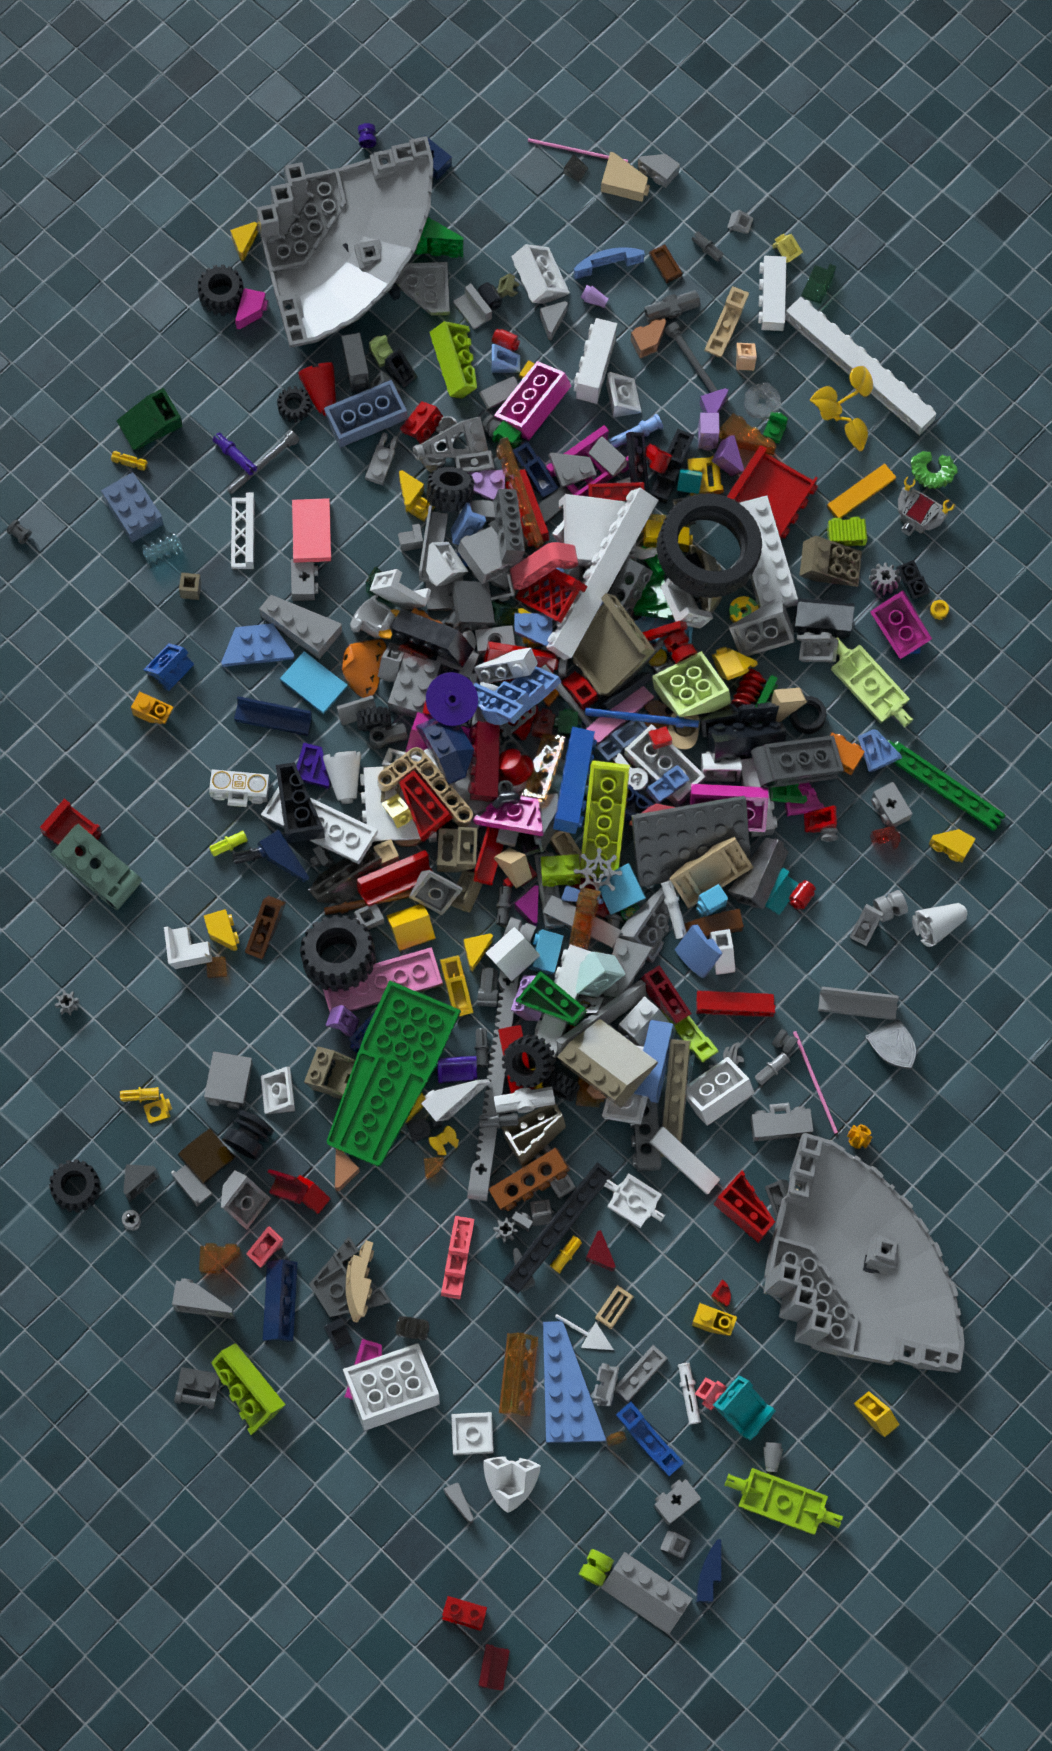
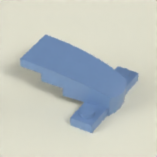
(514, 699)

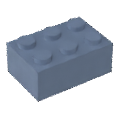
(132, 507)

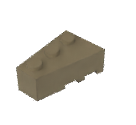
(534, 1132)

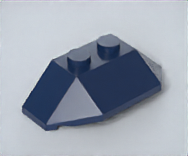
(448, 748)

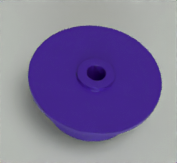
(451, 699)

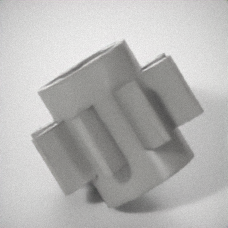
(72, 1006)
(501, 1226)

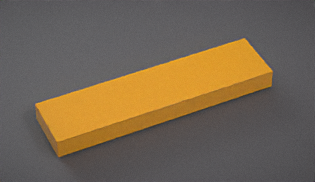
(861, 491)

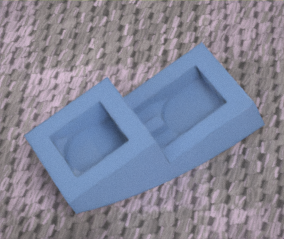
(668, 784)

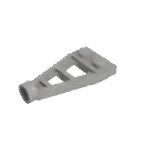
(473, 435)

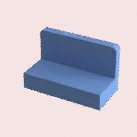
(466, 524)

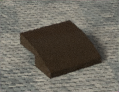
(206, 1156)

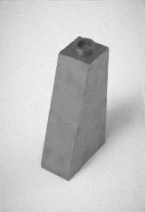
(756, 884)

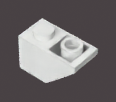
(726, 961)

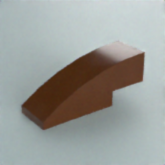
(717, 922)

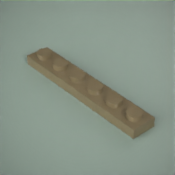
(676, 1088)

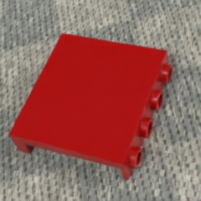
(784, 486)

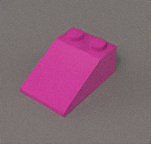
(901, 624)

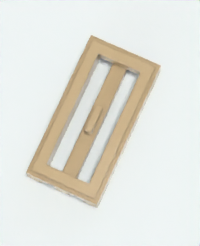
(604, 1321)

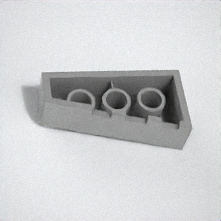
(301, 625)

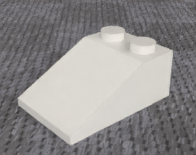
(448, 1101)

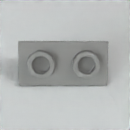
(604, 1393)

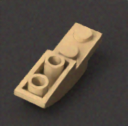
(357, 1284)

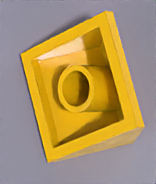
(411, 927)

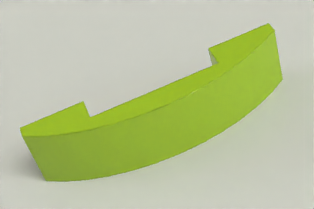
(700, 1045)

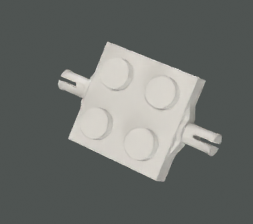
(634, 1200)

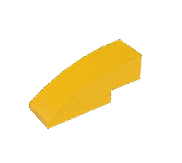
(456, 984)

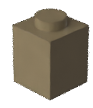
(190, 586)

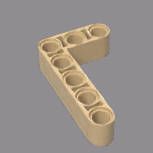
(431, 781)

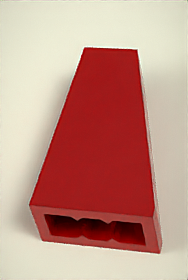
(542, 656)

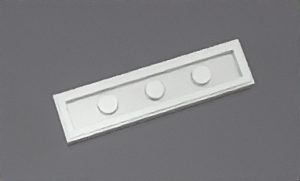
(684, 1160)

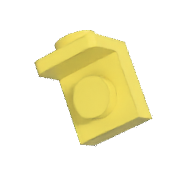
(787, 247)
(397, 810)

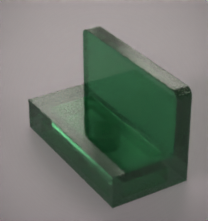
(818, 283)

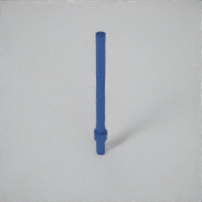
(679, 721)

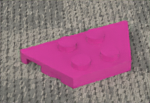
(519, 817)

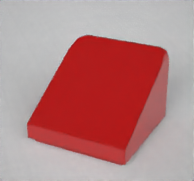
(660, 738)

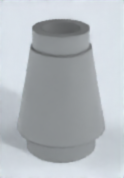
(772, 1456)

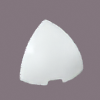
(510, 1480)

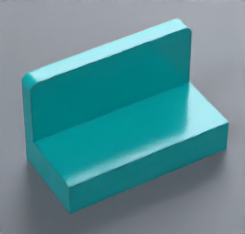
(781, 892)

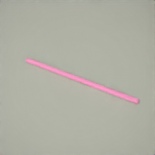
(570, 149)
(816, 1083)

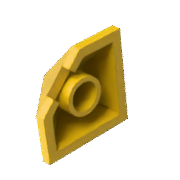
(731, 663)

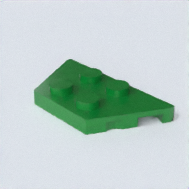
(653, 601)

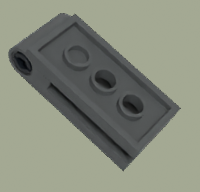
(797, 762)

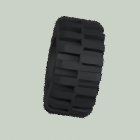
(331, 932)

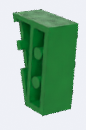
(550, 999)

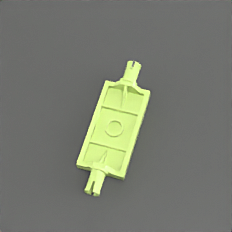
(871, 684)

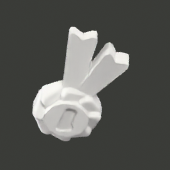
(638, 777)

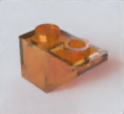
(217, 1258)

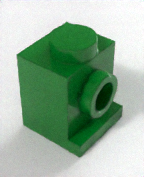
(506, 430)

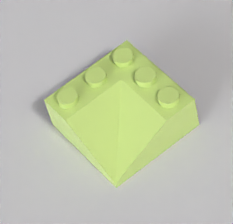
(691, 687)

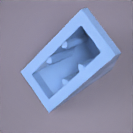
(504, 360)

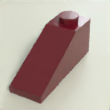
(665, 995)

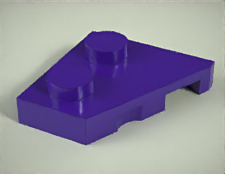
(312, 766)

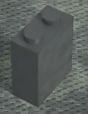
(355, 362)

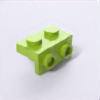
(560, 870)

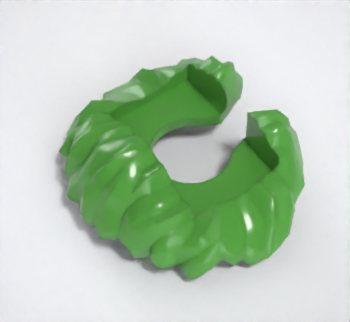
(929, 479)

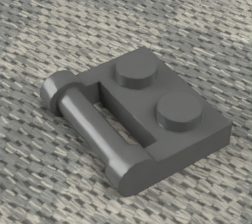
(197, 1381)

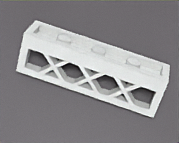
(249, 529)

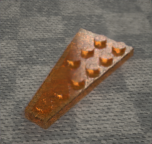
(515, 481)

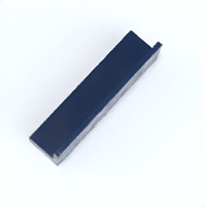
(273, 716)
(280, 1300)

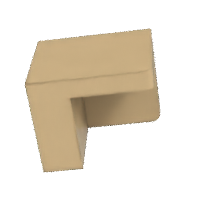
(387, 852)

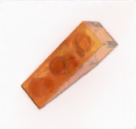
(745, 435)
(584, 917)

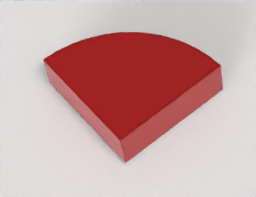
(722, 1293)

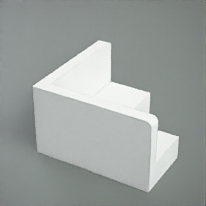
(181, 952)

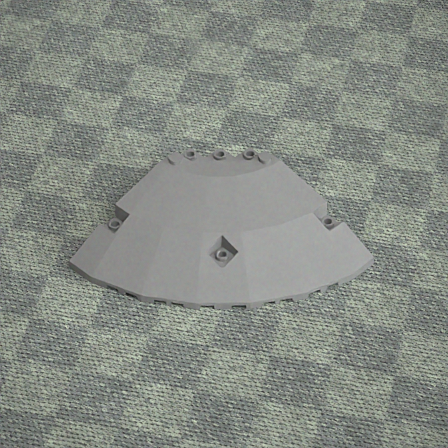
(360, 204)
(820, 1260)

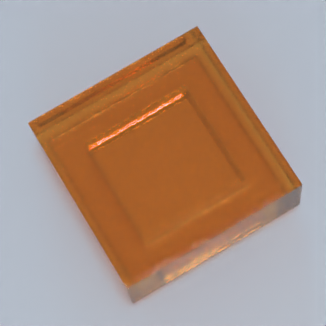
(217, 967)

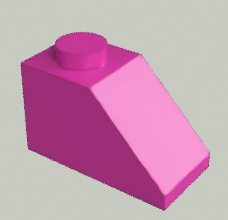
(251, 307)

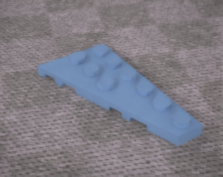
(568, 1404)

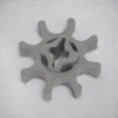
(589, 871)

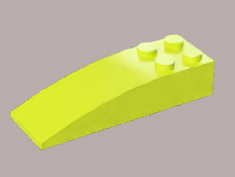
(605, 813)

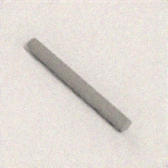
(571, 702)

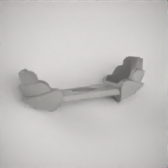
(434, 463)

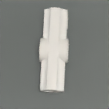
(524, 1100)

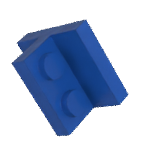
(169, 665)

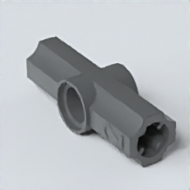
(672, 306)

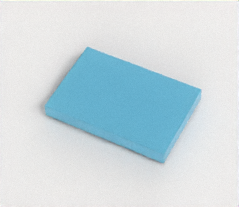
(313, 682)

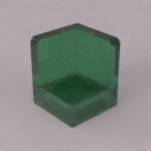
(503, 613)

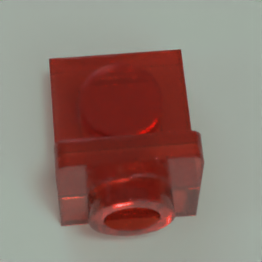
(883, 835)

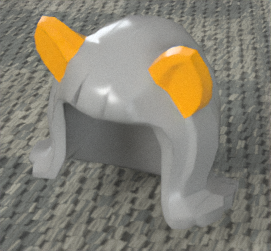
(374, 618)

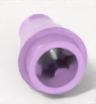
(593, 296)

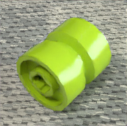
(596, 1567)

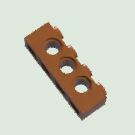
(501, 1190)

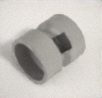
(892, 905)
(526, 930)

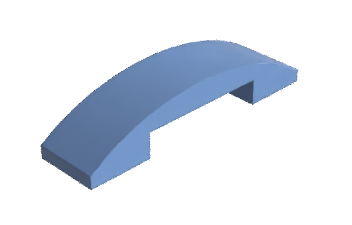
(630, 255)

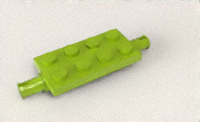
(783, 1501)

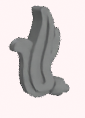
(732, 1054)

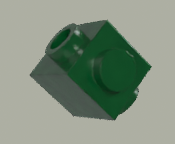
(565, 722)

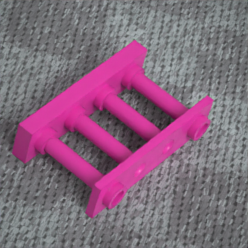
(584, 448)

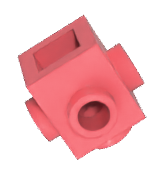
(710, 1392)

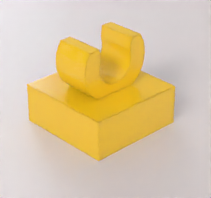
(420, 508)

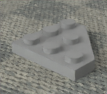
(427, 286)

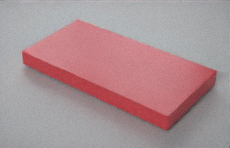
(311, 530)

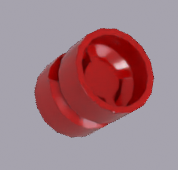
(679, 646)

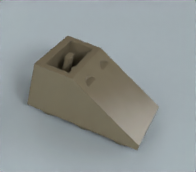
(830, 562)

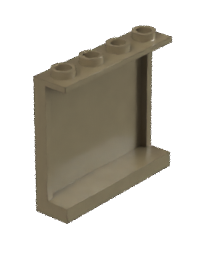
(611, 647)

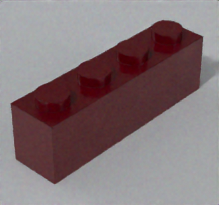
(485, 762)

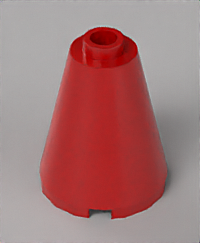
(320, 385)

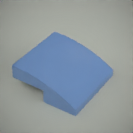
(698, 952)

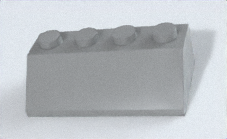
(646, 1593)

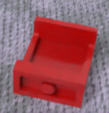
(63, 820)
(464, 1613)

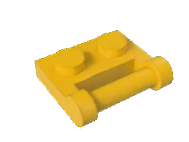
(700, 465)

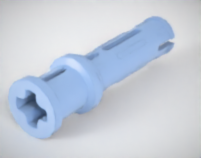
(643, 427)

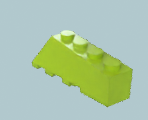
(454, 357)
(247, 1387)

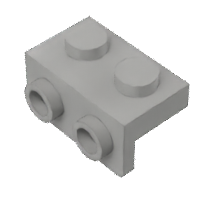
(818, 647)

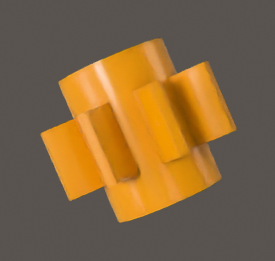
(859, 1136)

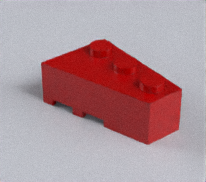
(424, 806)
(744, 1208)

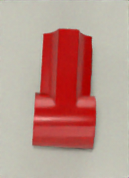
(657, 458)

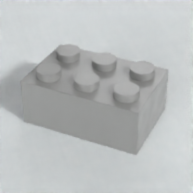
(412, 684)

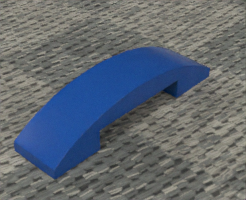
(649, 1439)

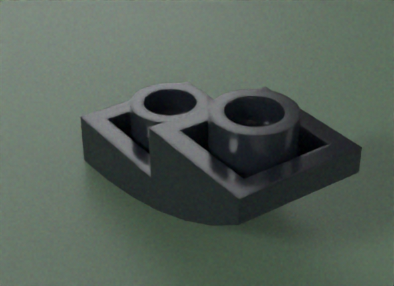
(912, 580)

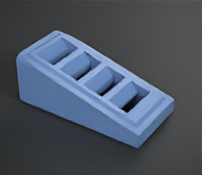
(571, 894)

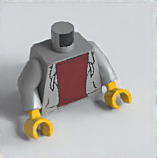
(920, 511)

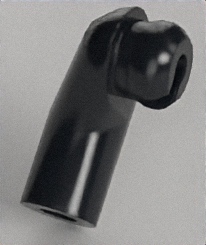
(506, 797)

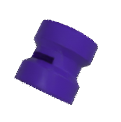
(367, 136)

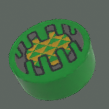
(629, 911)

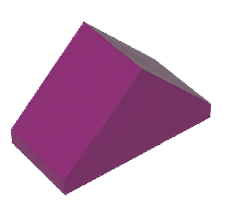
(528, 906)

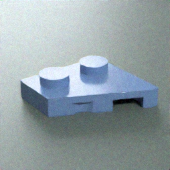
(534, 626)
(877, 750)

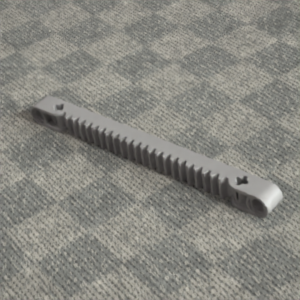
(479, 1184)

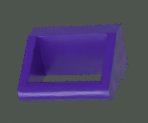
(457, 1069)

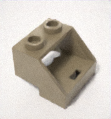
(455, 849)
(319, 1069)

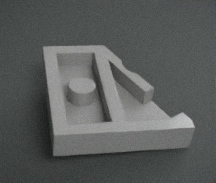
(571, 468)

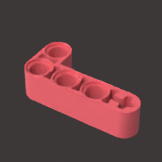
(542, 562)

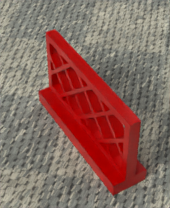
(566, 584)

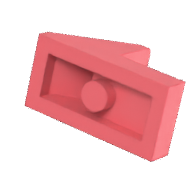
(265, 1246)

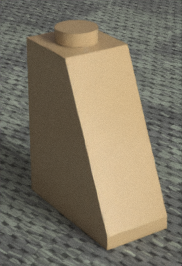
(624, 179)

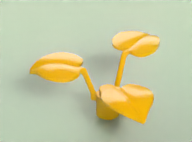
(829, 408)

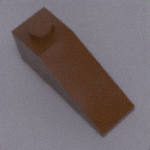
(265, 926)

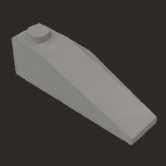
(649, 924)

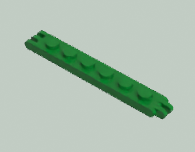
(947, 787)

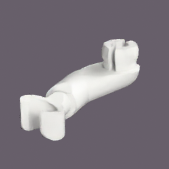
(642, 553)

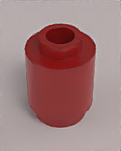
(505, 339)
(802, 895)

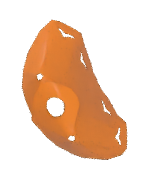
(362, 665)

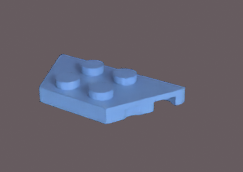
(256, 645)

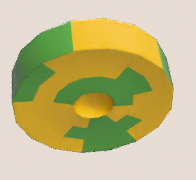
(739, 604)

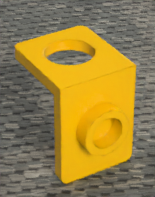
(163, 1104)

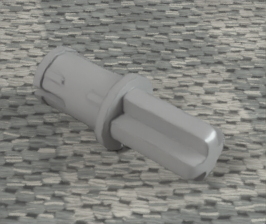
(772, 1068)

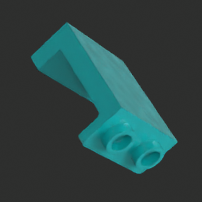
(744, 1408)

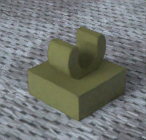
(506, 286)

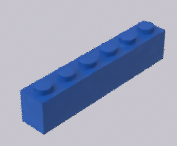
(574, 780)

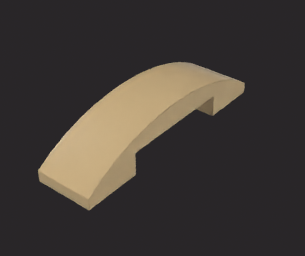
(727, 322)

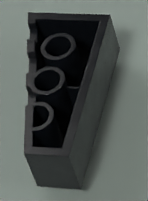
(432, 636)
(298, 812)

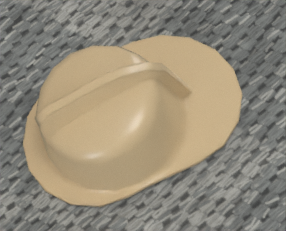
(684, 737)

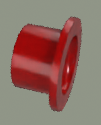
(514, 767)

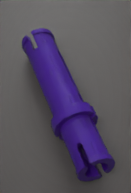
(230, 449)

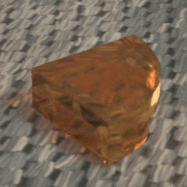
(432, 1166)

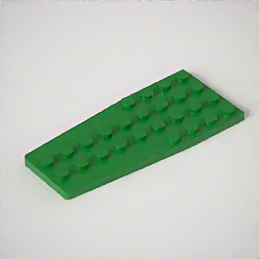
(390, 1071)

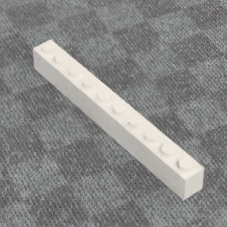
(848, 355)
(602, 572)

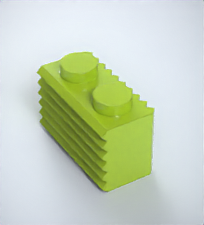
(847, 532)

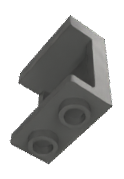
(472, 605)

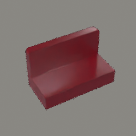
(287, 1187)
(494, 1667)

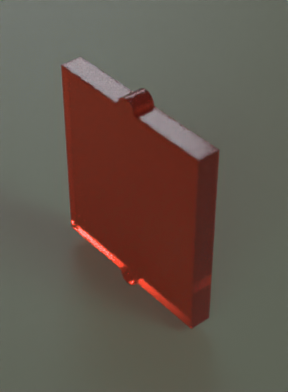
(415, 651)

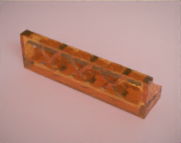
(540, 765)
(514, 1374)

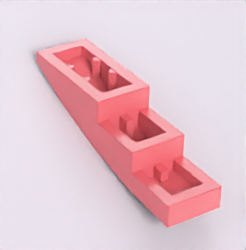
(457, 1257)

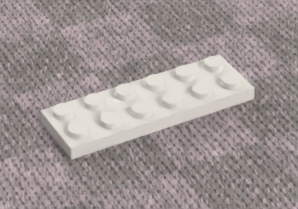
(342, 833)

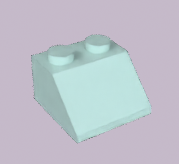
(598, 974)

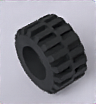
(216, 277)
(450, 489)
(516, 1068)
(70, 1170)

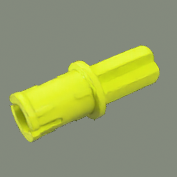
(228, 843)

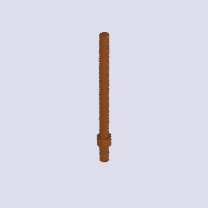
(343, 908)

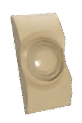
(717, 866)

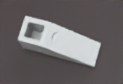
(508, 666)

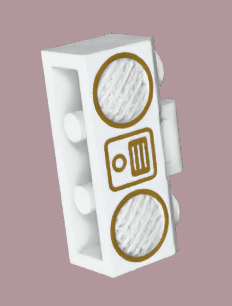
(232, 784)

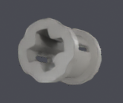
(131, 1213)

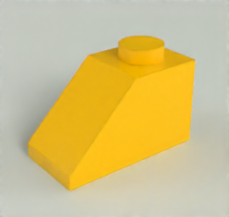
(877, 1414)

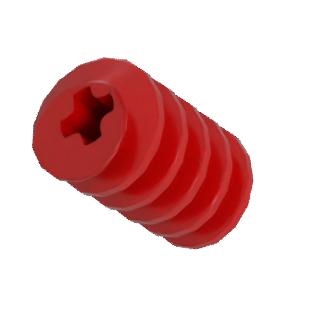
(748, 688)

